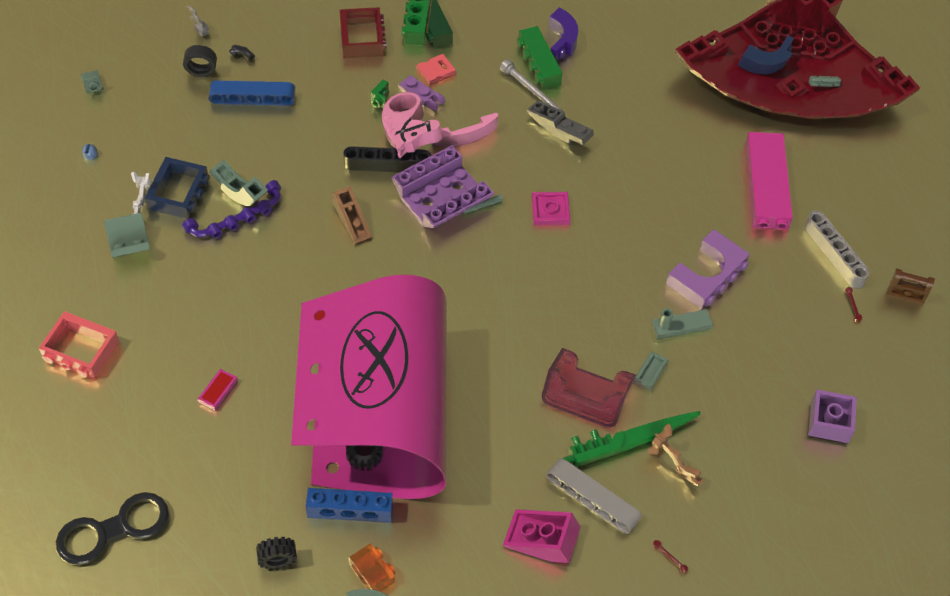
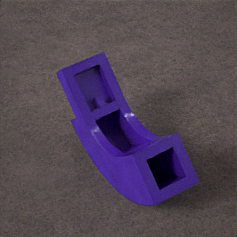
(565, 26)

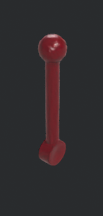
(858, 317)
(657, 545)

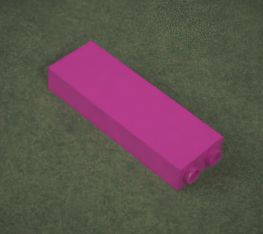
(768, 181)

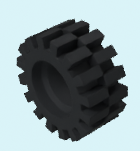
(364, 461)
(276, 553)

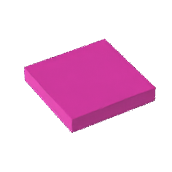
(550, 208)

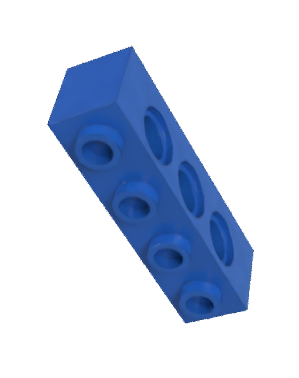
(349, 505)

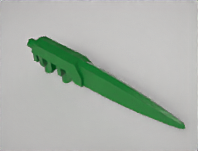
(605, 447)

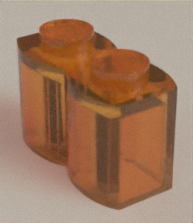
(372, 569)

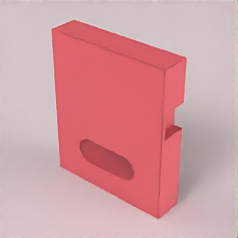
(432, 70)

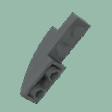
(557, 123)

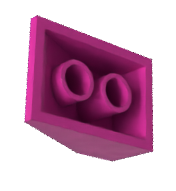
(543, 534)

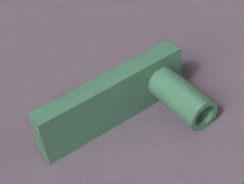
(680, 324)

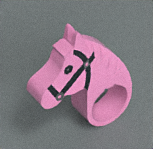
(405, 128)

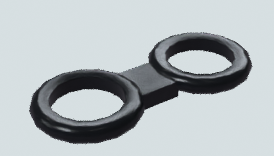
(112, 528)

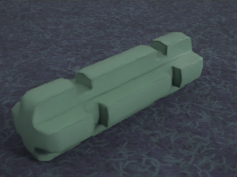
(824, 81)

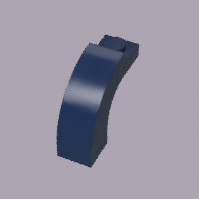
(766, 62)

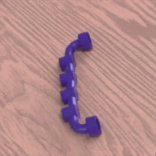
(231, 221)

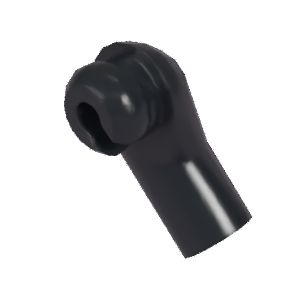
(242, 50)

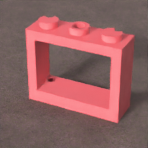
(87, 328)

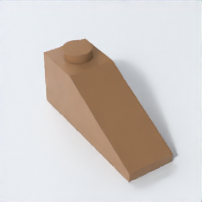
(351, 214)

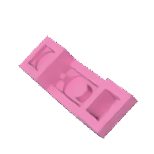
(468, 134)

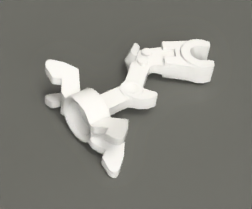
(141, 183)

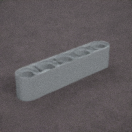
(837, 249)
(594, 496)

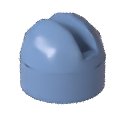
(92, 153)

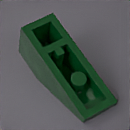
(439, 30)

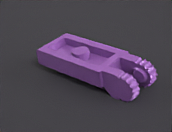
(425, 93)

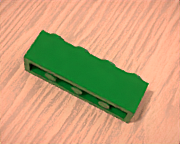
(539, 57)

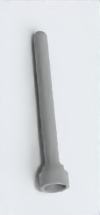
(508, 68)

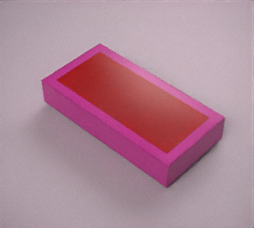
(217, 389)

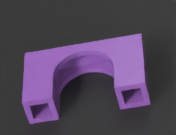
(701, 289)

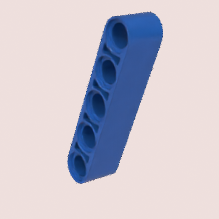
(252, 93)

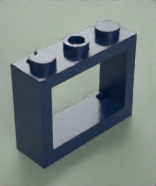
(180, 209)

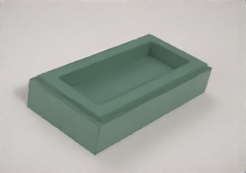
(650, 371)

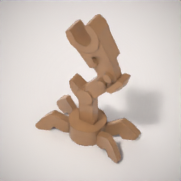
(659, 441)

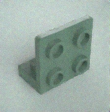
(126, 235)

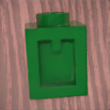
(380, 94)

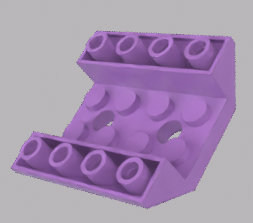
(434, 183)

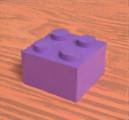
(832, 416)

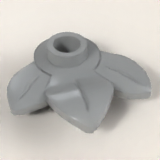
(200, 26)

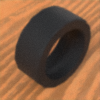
(200, 70)

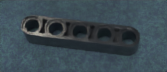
(381, 159)

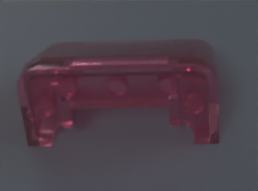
(585, 392)

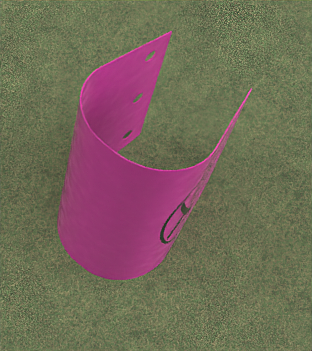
(375, 385)

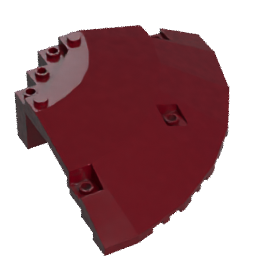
(818, 49)

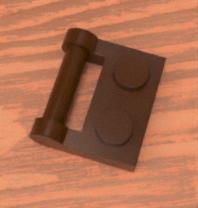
(909, 290)

